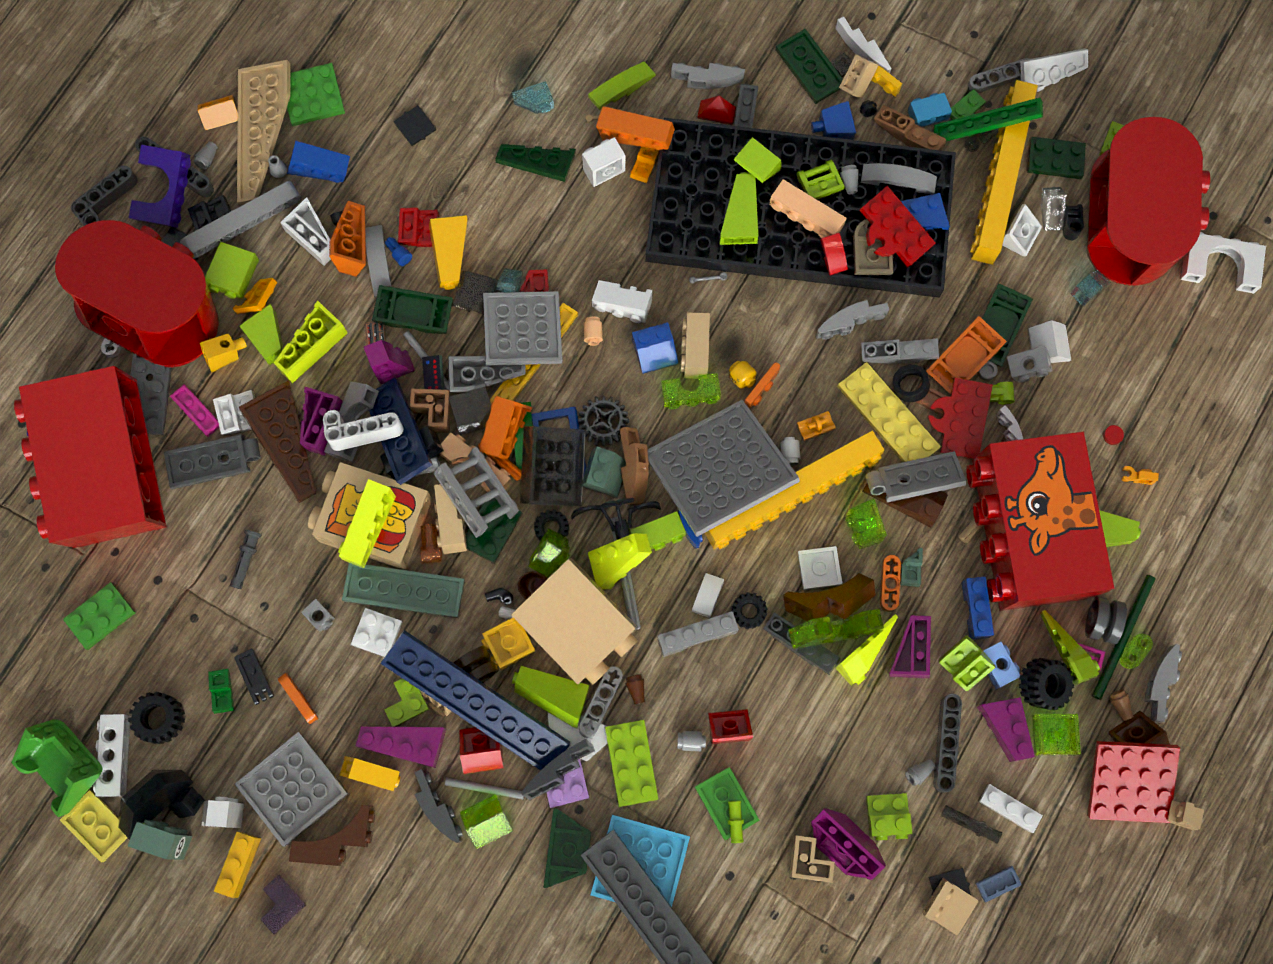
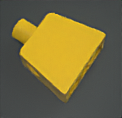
(221, 351)

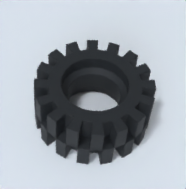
(551, 516)
(757, 602)

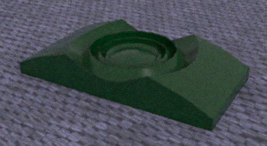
(412, 310)
(1005, 315)

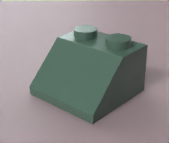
(604, 472)

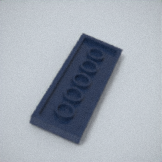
(406, 452)

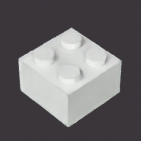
(603, 161)

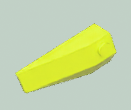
(862, 658)

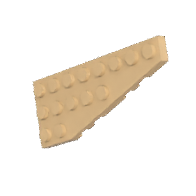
(261, 110)

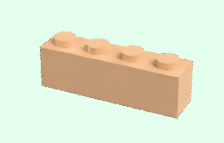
(806, 210)

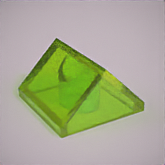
(485, 821)

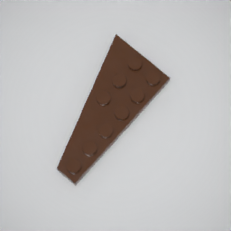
(278, 430)

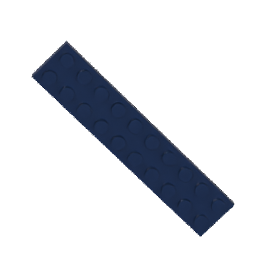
(474, 701)

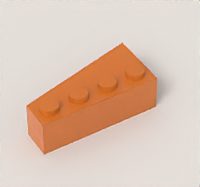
(634, 129)

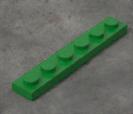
(990, 120)

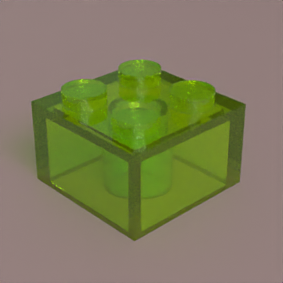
(1056, 735)

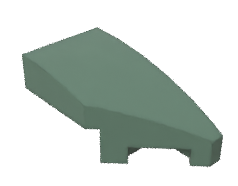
(911, 570)

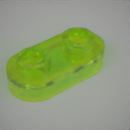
(1137, 650)

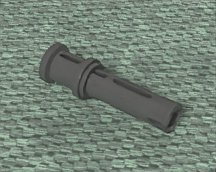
(247, 550)

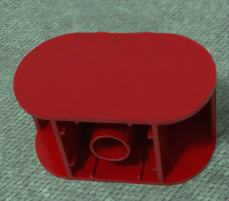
(1146, 201)
(138, 291)

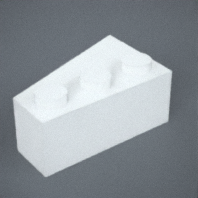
(308, 231)
(622, 301)
(222, 813)

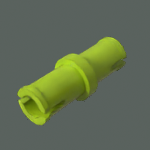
(735, 821)

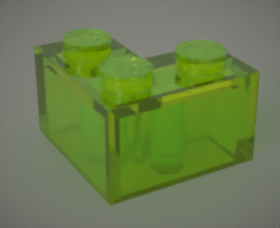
(550, 553)

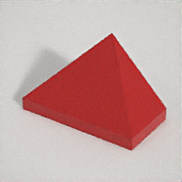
(716, 110)

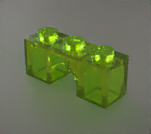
(675, 395)

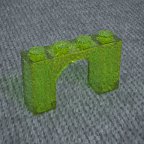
(822, 631)

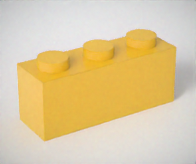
(237, 865)

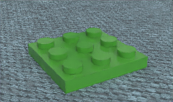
(314, 95)

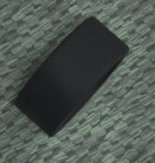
(908, 370)

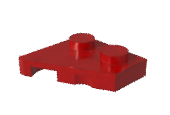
(536, 281)

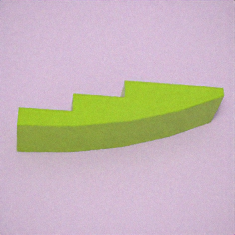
(621, 84)

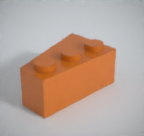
(502, 427)

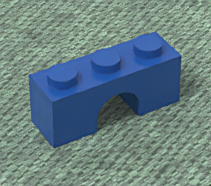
(980, 619)

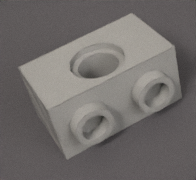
(1019, 361)

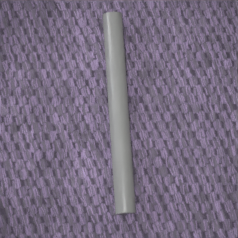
(419, 350)
(484, 788)

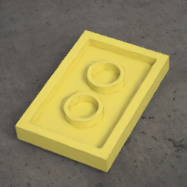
(95, 826)

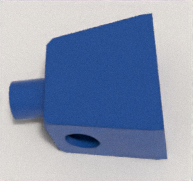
(836, 122)

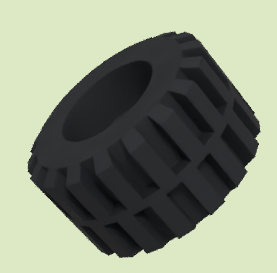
(1058, 688)
(143, 709)

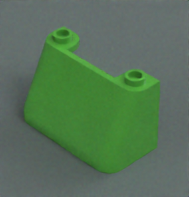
(59, 760)

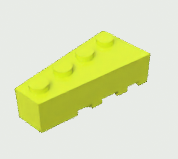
(310, 342)
(367, 523)

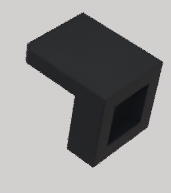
(187, 803)

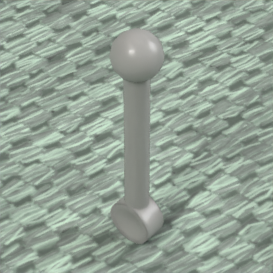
(723, 276)

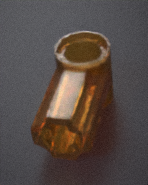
(429, 551)

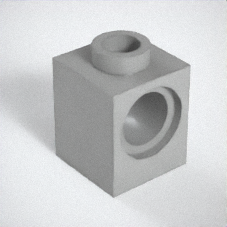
(311, 611)

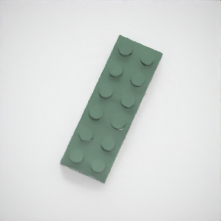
(403, 590)

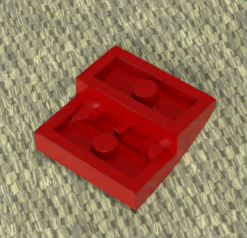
(415, 226)

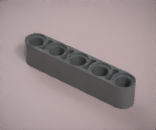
(194, 182)
(943, 752)

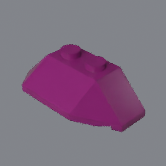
(847, 845)

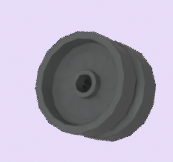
(1106, 620)

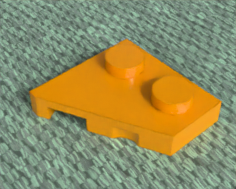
(257, 296)

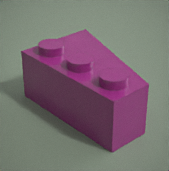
(312, 426)

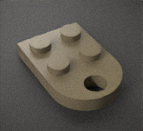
(865, 259)

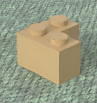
(803, 862)

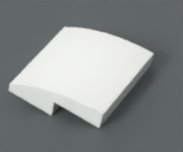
(228, 412)

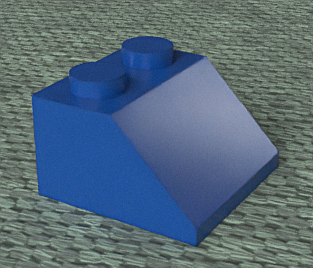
(655, 348)

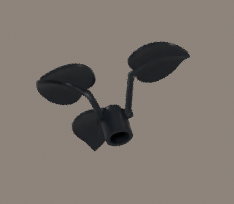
(621, 527)

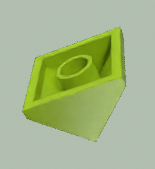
(758, 160)

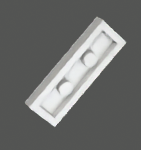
(1010, 808)

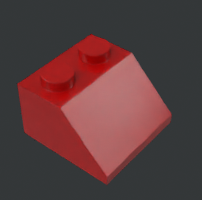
(479, 751)

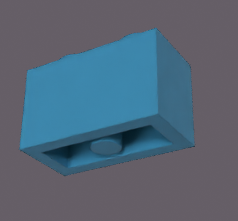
(930, 110)

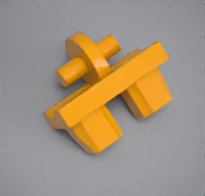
(816, 426)

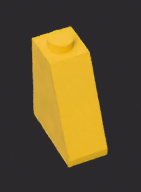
(370, 773)

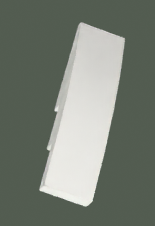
(859, 45)

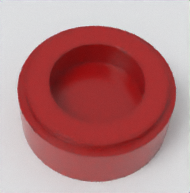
(1113, 435)

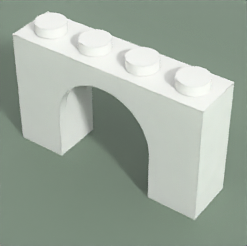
(1247, 256)

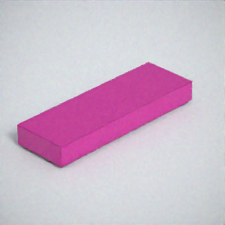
(195, 410)

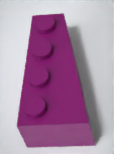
(412, 744)

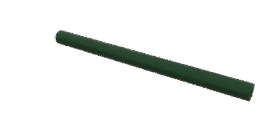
(1119, 647)

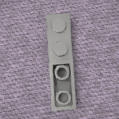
(712, 78)
(844, 320)
(900, 352)
(1163, 675)

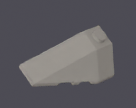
(471, 373)

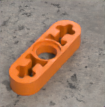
(894, 597)
(297, 698)

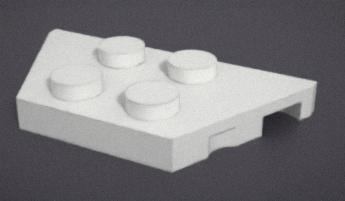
(572, 734)

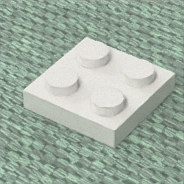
(819, 568)
(376, 632)

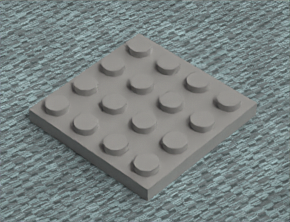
(522, 328)
(291, 789)

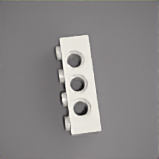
(119, 763)

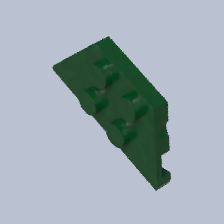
(565, 848)

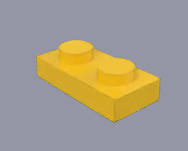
(887, 81)

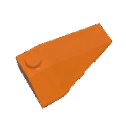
(348, 240)

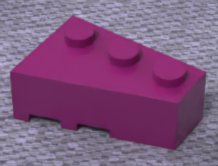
(388, 361)
(914, 651)
(1010, 728)

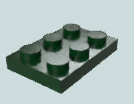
(1056, 157)
(493, 540)

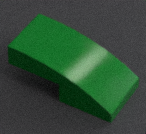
(221, 691)

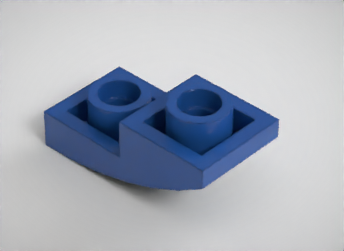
(695, 541)

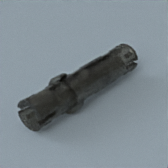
(971, 824)

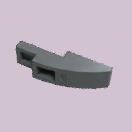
(814, 655)
(441, 815)

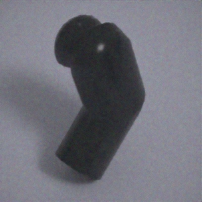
(500, 594)

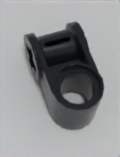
(1073, 218)

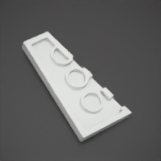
(1052, 68)

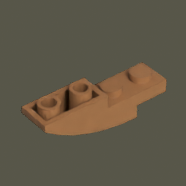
(907, 131)
(637, 465)

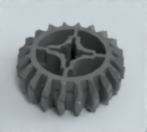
(597, 425)

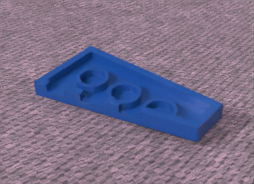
(928, 211)

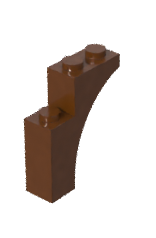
(838, 600)
(330, 849)

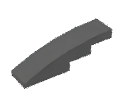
(552, 774)

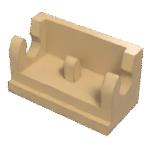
(858, 76)

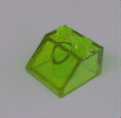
(866, 524)

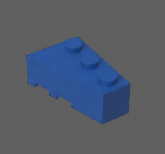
(317, 163)

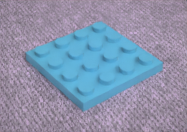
(655, 849)

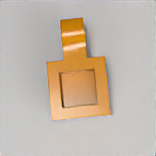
(1144, 476)

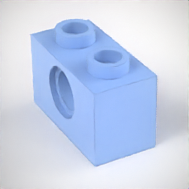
(1011, 669)

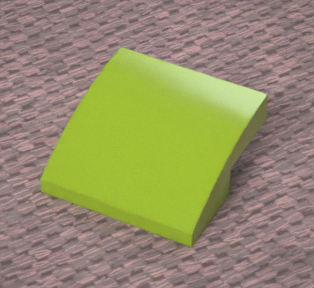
(967, 663)

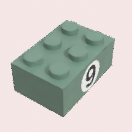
(160, 840)

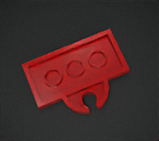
(895, 228)
(962, 417)

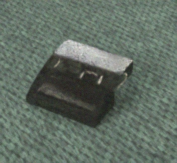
(471, 289)
(471, 410)

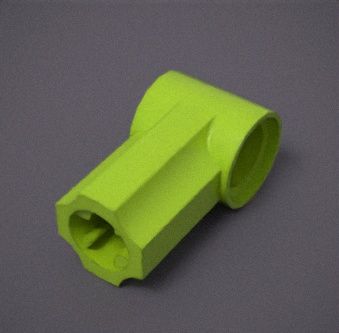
(1003, 393)

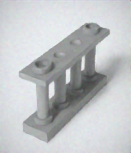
(467, 507)

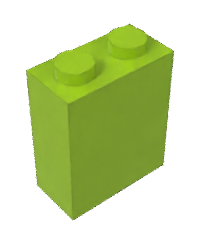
(231, 270)

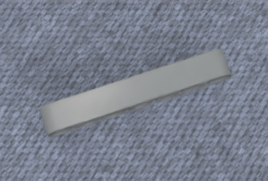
(241, 219)

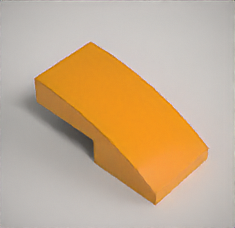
(644, 164)

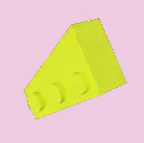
(617, 558)

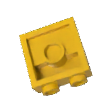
(507, 643)

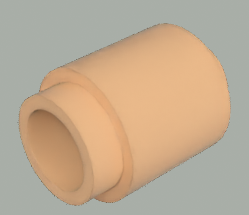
(593, 331)

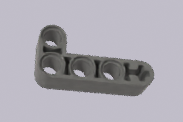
(107, 196)

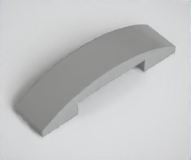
(900, 176)
(377, 257)

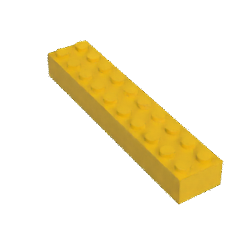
(1001, 180)
(813, 480)

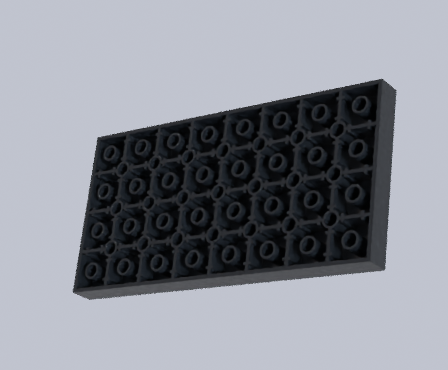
(697, 184)

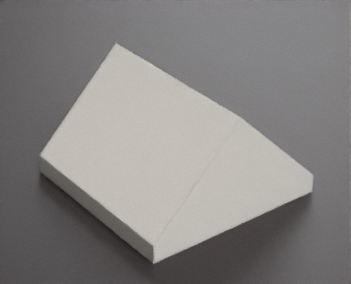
(1022, 231)
(1053, 337)

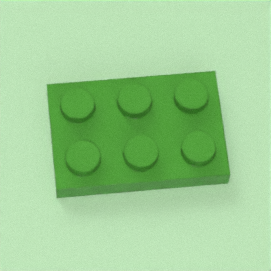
(99, 616)
(715, 795)

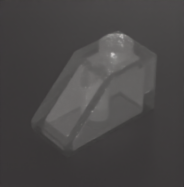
(1053, 208)

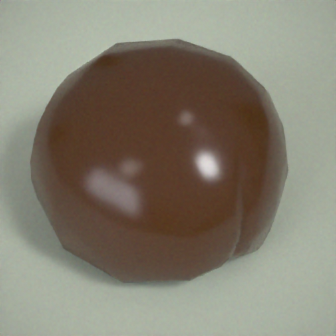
(530, 582)

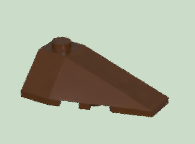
(921, 508)

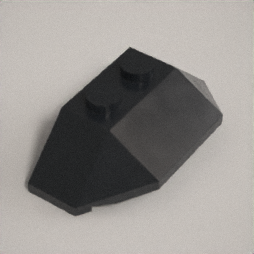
(150, 797)

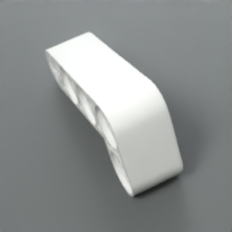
(359, 432)

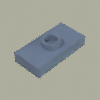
(998, 884)

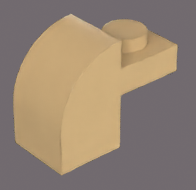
(1185, 815)

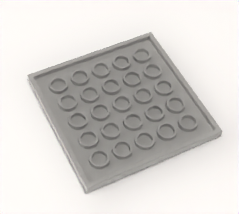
(720, 467)

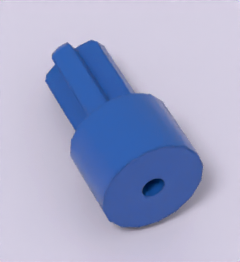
(399, 253)

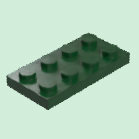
(809, 66)

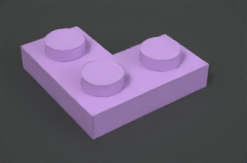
(571, 791)

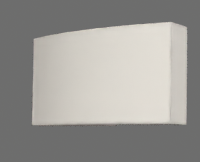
(1007, 419)
(707, 595)

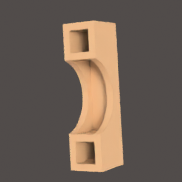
(457, 451)

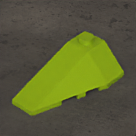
(1072, 654)

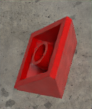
(730, 726)

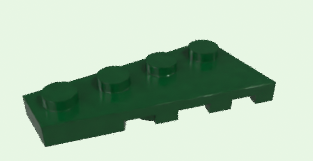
(544, 162)

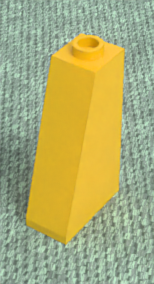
(448, 246)

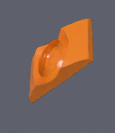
(966, 354)

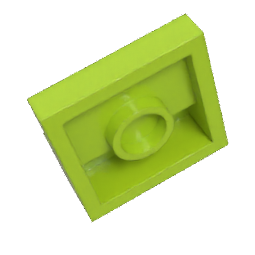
(888, 816)

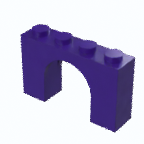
(167, 210)

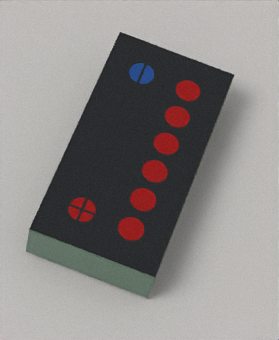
(433, 372)

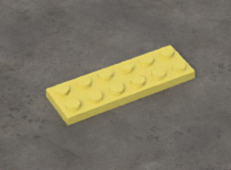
(888, 415)

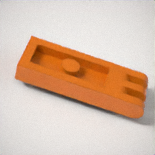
(764, 385)

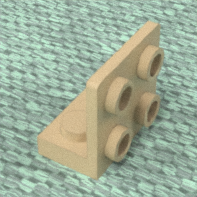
(950, 906)

